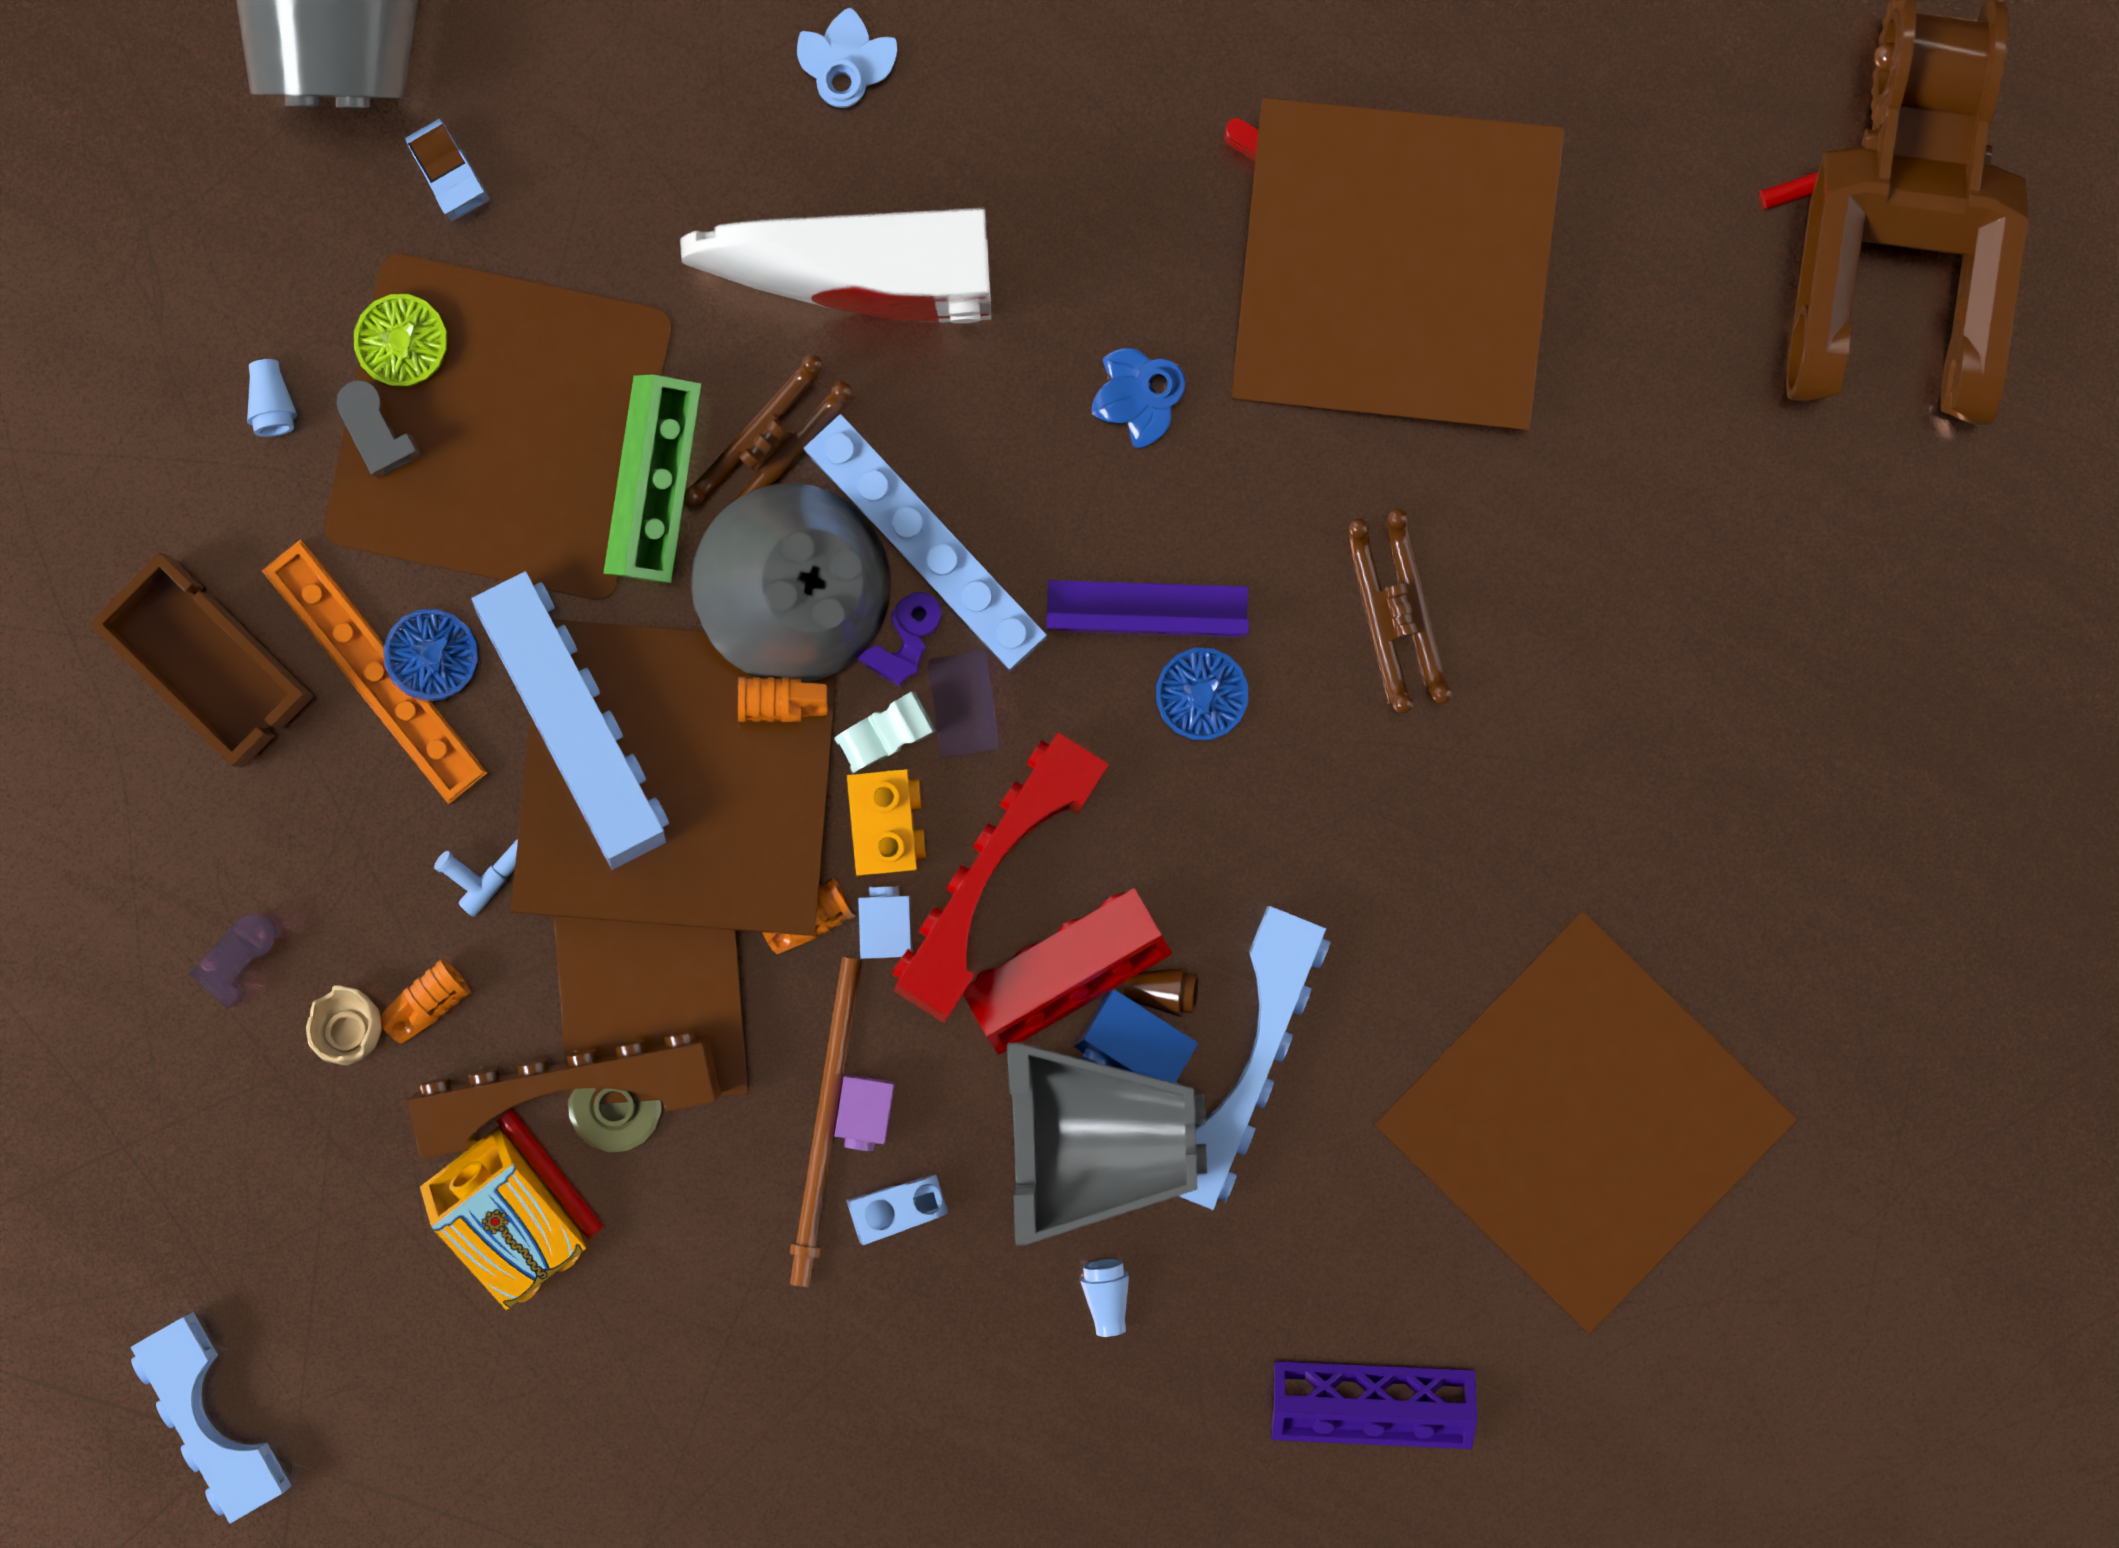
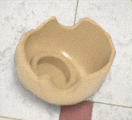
(343, 1026)

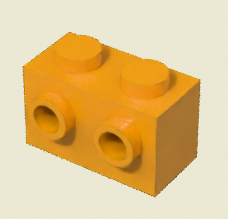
(884, 822)

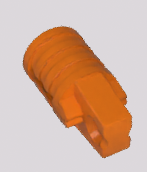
(780, 699)
(832, 911)
(424, 1001)

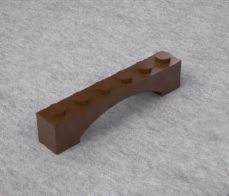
(675, 1072)

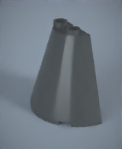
(1096, 1141)

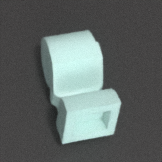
(885, 732)

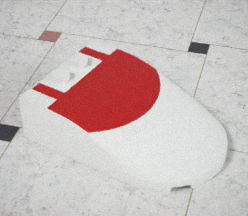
(867, 265)

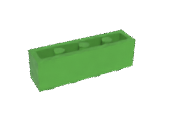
(652, 478)

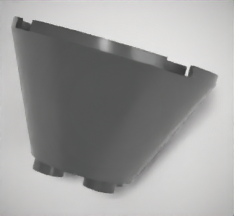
(751, 589)

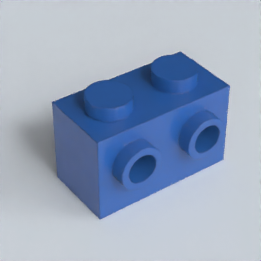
(1134, 1040)

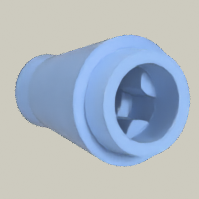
(269, 400)
(1106, 1294)

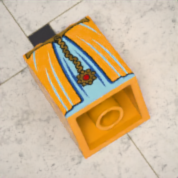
(501, 1219)

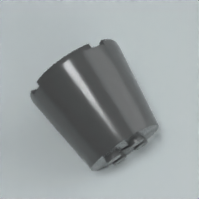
(327, 49)

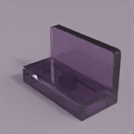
(963, 704)

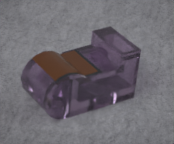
(235, 955)

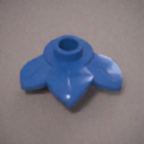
(1131, 395)

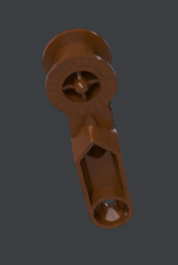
(1922, 186)

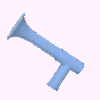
(479, 888)

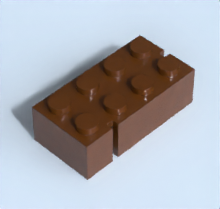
(200, 660)

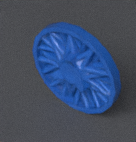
(430, 654)
(1202, 694)

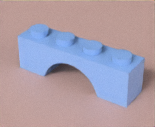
(236, 1472)

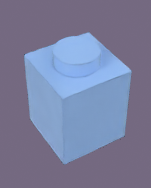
(885, 923)

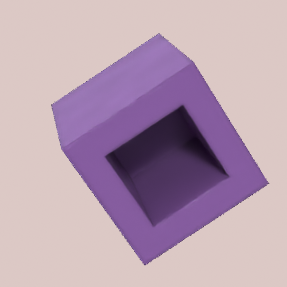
(864, 1111)

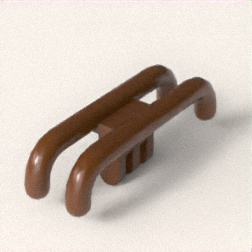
(769, 443)
(1398, 611)

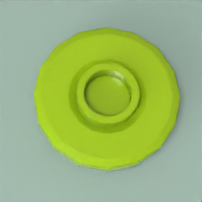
(400, 340)

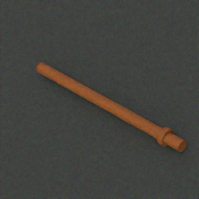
(805, 1247)

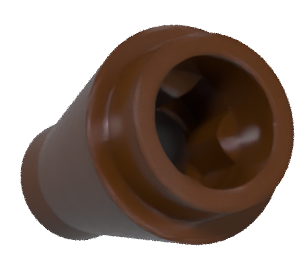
(1165, 990)

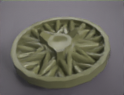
(612, 1125)

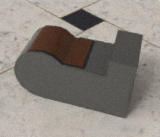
(364, 415)

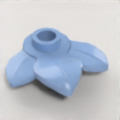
(848, 53)

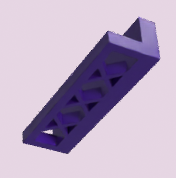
(1147, 608)
(1374, 1415)

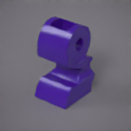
(913, 619)

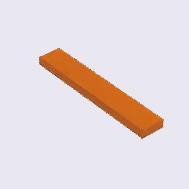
(360, 656)

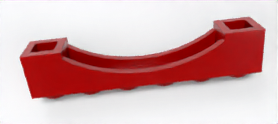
(1060, 781)

